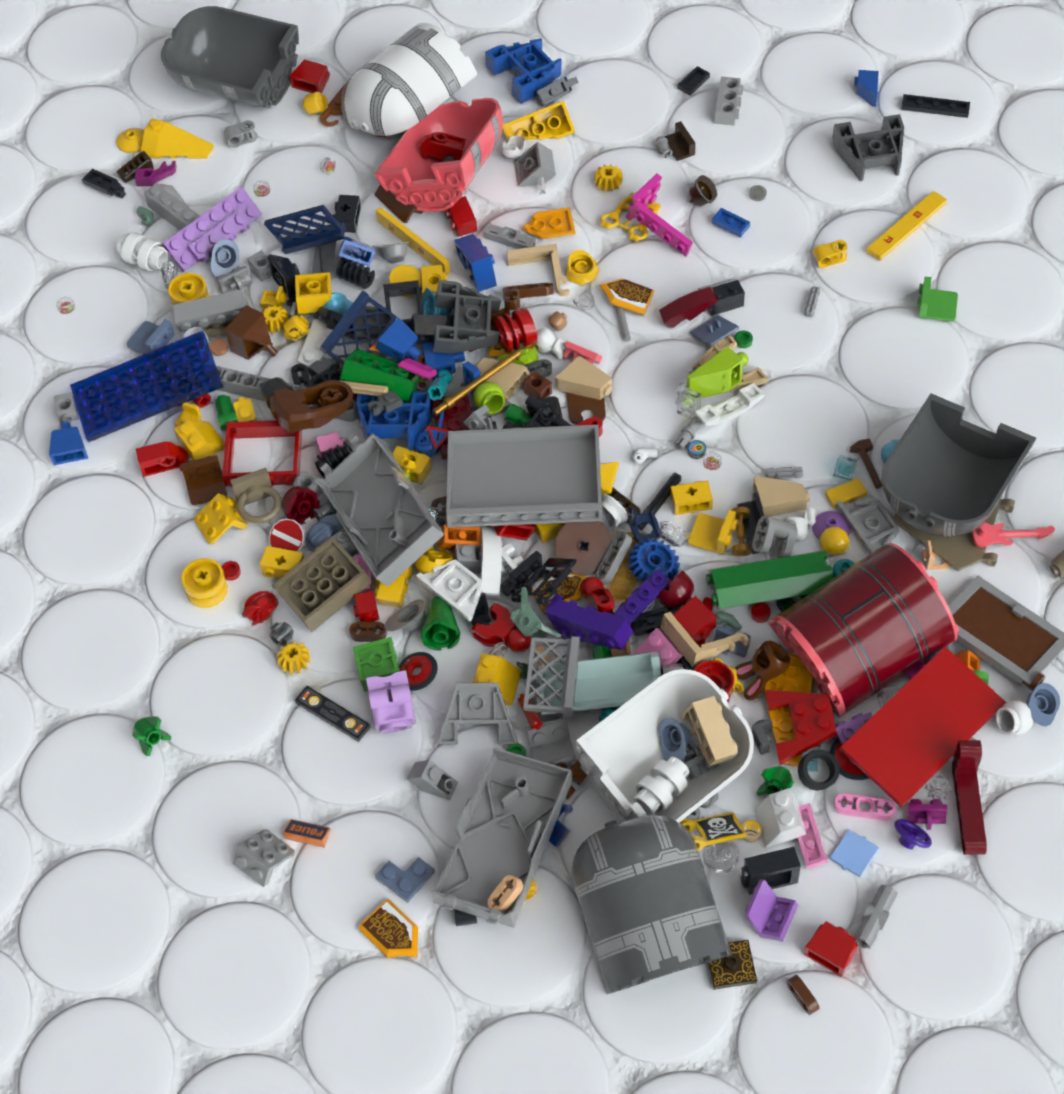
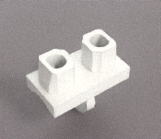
(507, 563)

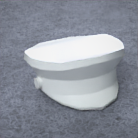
(612, 513)

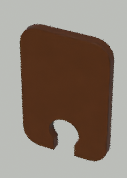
(579, 403)

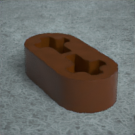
(367, 631)
(802, 994)

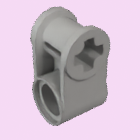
(239, 134)

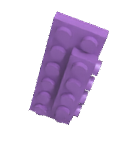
(218, 223)

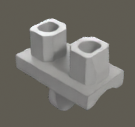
(234, 280)

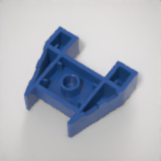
(528, 62)
(398, 423)

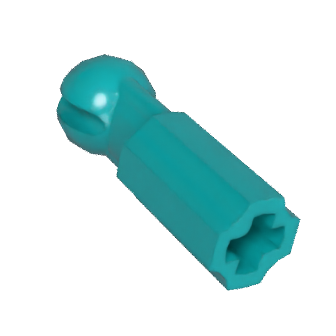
(440, 385)

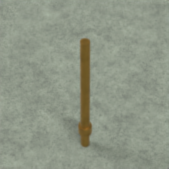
(449, 402)

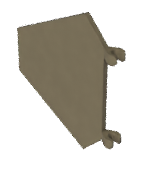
(958, 550)

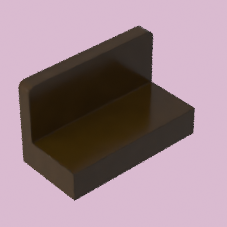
(681, 142)

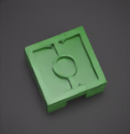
(376, 659)

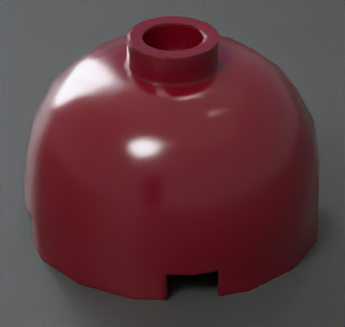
(299, 503)
(677, 592)

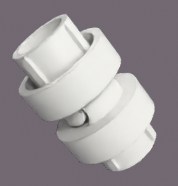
(142, 251)
(666, 780)

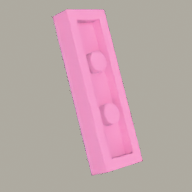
(811, 844)

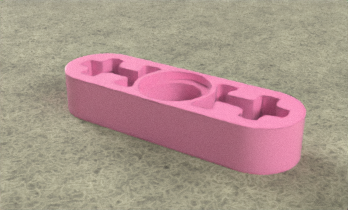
(857, 812)

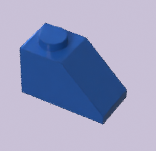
(867, 85)

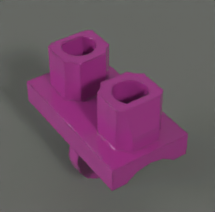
(927, 813)

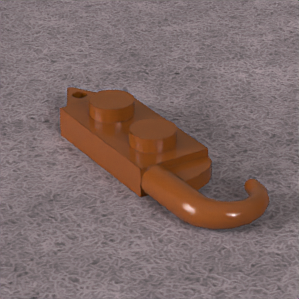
(333, 108)

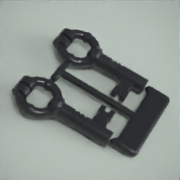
(560, 576)

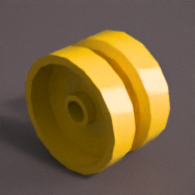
(187, 288)
(204, 583)

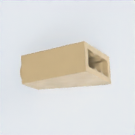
(508, 378)
(584, 380)
(780, 496)

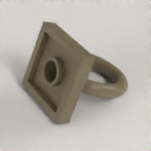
(253, 488)

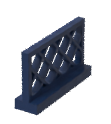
(308, 237)
(348, 320)

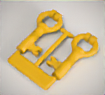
(614, 215)

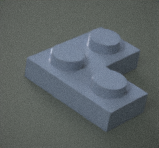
(405, 883)

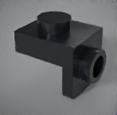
(482, 612)

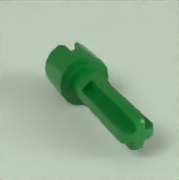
(517, 415)

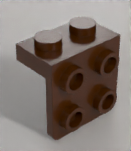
(203, 479)

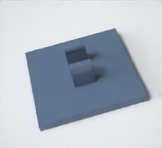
(714, 330)

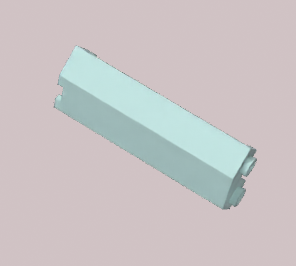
(606, 680)

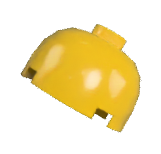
(432, 559)

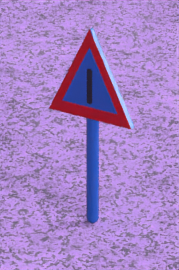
(437, 435)

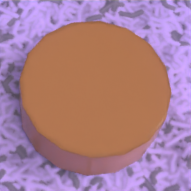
(219, 347)

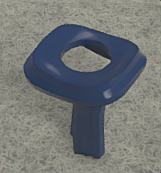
(647, 517)

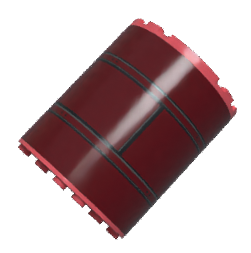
(867, 626)

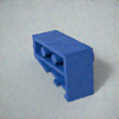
(478, 261)

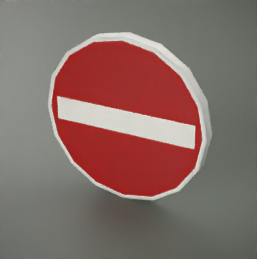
(287, 535)

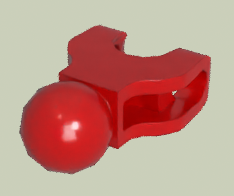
(597, 596)
(501, 631)

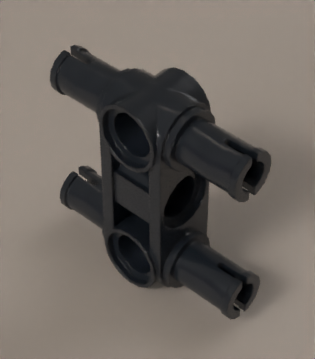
(539, 418)

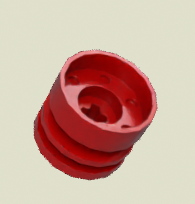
(516, 329)
(718, 673)

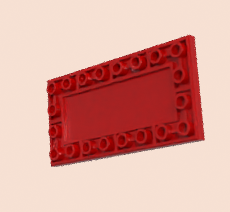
(921, 726)

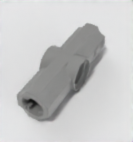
(875, 916)

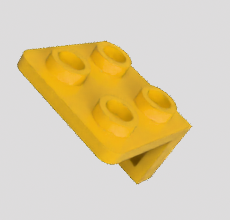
(219, 517)
(713, 532)

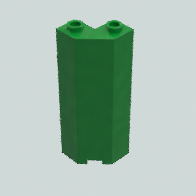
(769, 579)

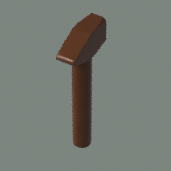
(862, 447)

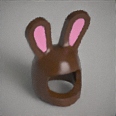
(768, 663)

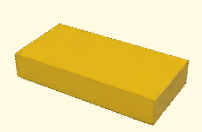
(846, 492)

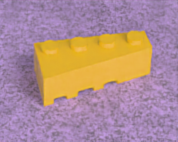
(396, 592)

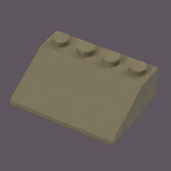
(322, 584)

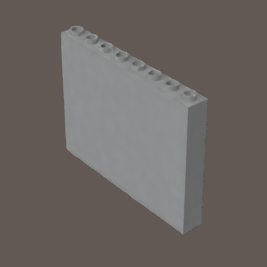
(523, 476)

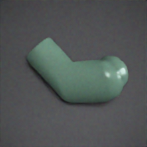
(148, 216)
(729, 619)

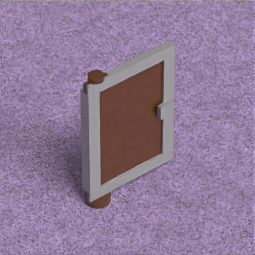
(1005, 633)

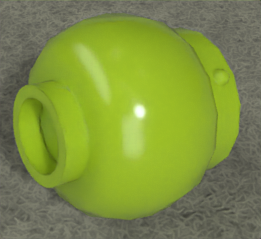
(490, 395)

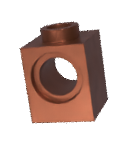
(537, 386)

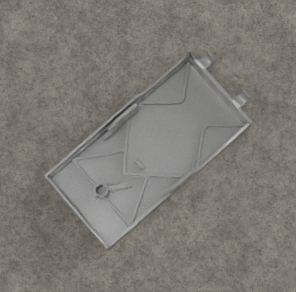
(379, 509)
(502, 834)

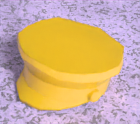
(581, 268)
(405, 273)

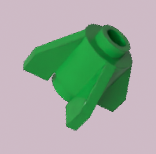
(148, 733)
(776, 780)

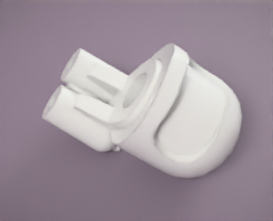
(547, 342)
(803, 524)

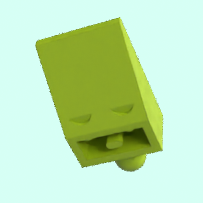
(719, 373)

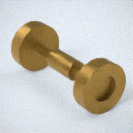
(741, 549)

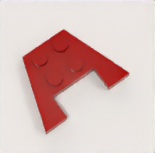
(811, 721)

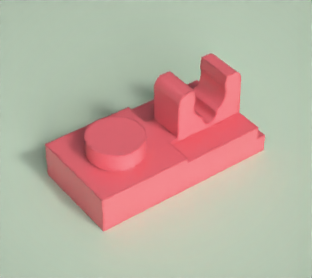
(580, 351)

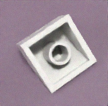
(780, 818)

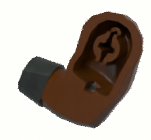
(307, 407)

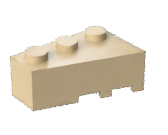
(711, 729)

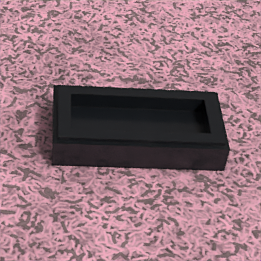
(693, 80)

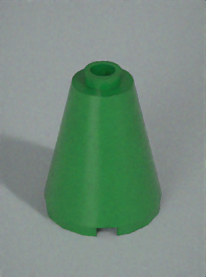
(440, 626)

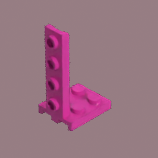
(652, 221)

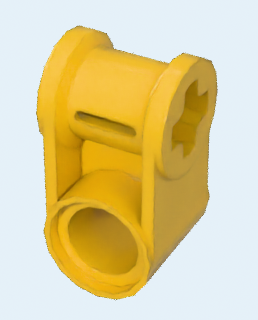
(829, 254)

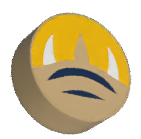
(753, 831)

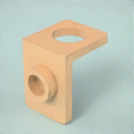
(928, 556)

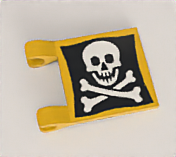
(715, 829)

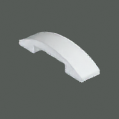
(730, 408)
(490, 561)

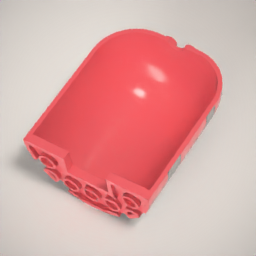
(437, 184)

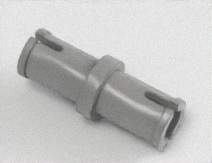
(687, 433)

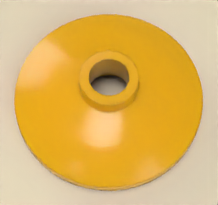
(130, 140)

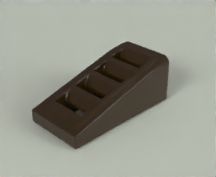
(140, 161)

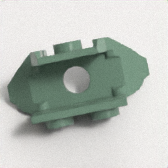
(529, 621)

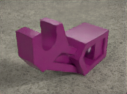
(149, 177)

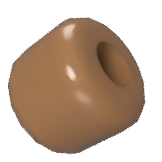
(558, 320)

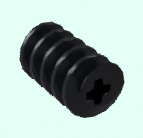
(355, 273)
(334, 458)

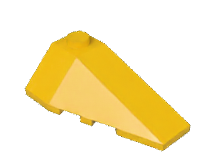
(542, 124)
(168, 140)

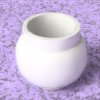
(1014, 718)

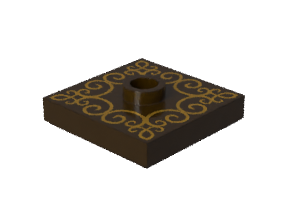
(734, 969)

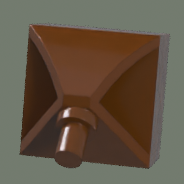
(249, 334)

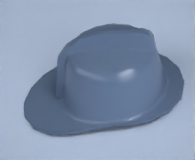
(224, 257)
(322, 531)
(1043, 704)
(674, 739)

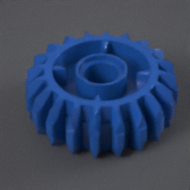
(647, 551)

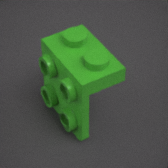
(936, 303)

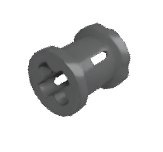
(324, 510)

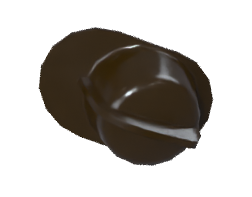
(703, 191)

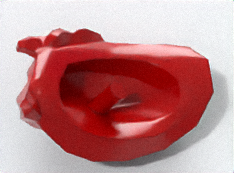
(259, 606)

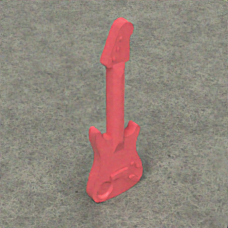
(993, 534)

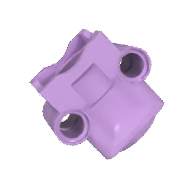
(391, 702)

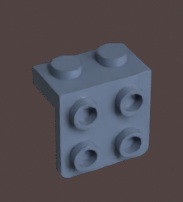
(151, 336)

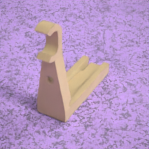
(540, 254)
(689, 648)

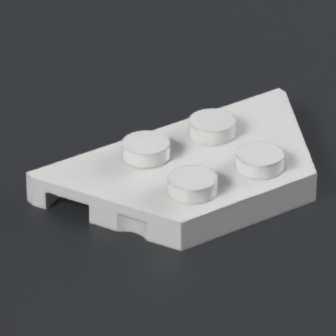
(455, 586)

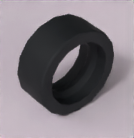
(833, 768)

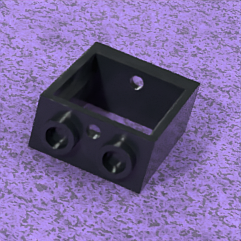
(402, 289)
(776, 868)

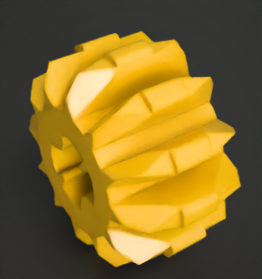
(608, 177)
(275, 318)
(293, 657)

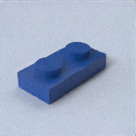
(731, 222)
(470, 373)

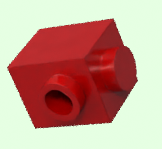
(366, 607)

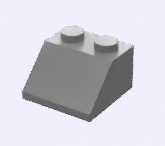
(534, 163)

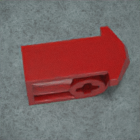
(442, 144)
(160, 457)

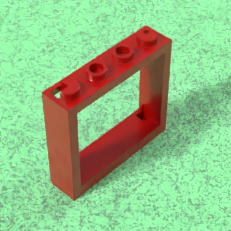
(260, 429)

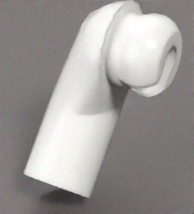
(644, 453)

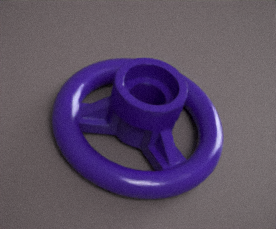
(912, 834)

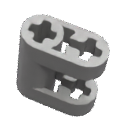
(774, 528)

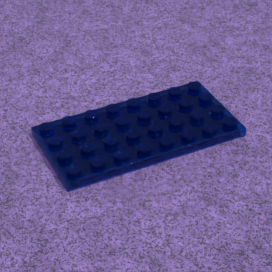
(146, 386)

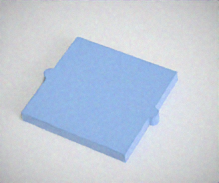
(854, 853)

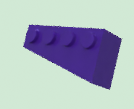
(588, 624)

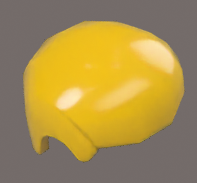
(834, 541)

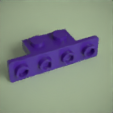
(642, 596)

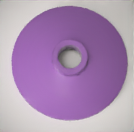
(824, 519)

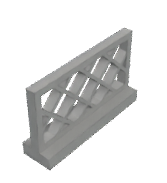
(569, 672)

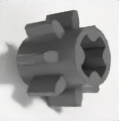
(281, 633)

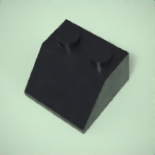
(283, 273)
(729, 296)

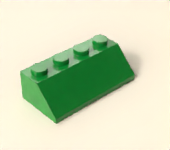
(376, 370)

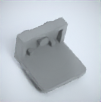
(261, 855)

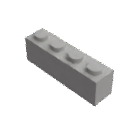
(169, 205)
(209, 310)

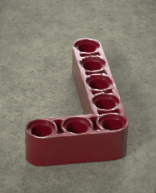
(967, 795)

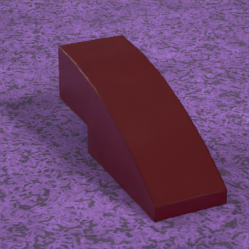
(688, 306)

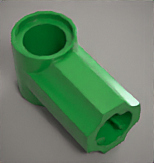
(225, 411)

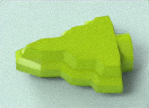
(527, 356)

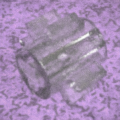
(936, 793)

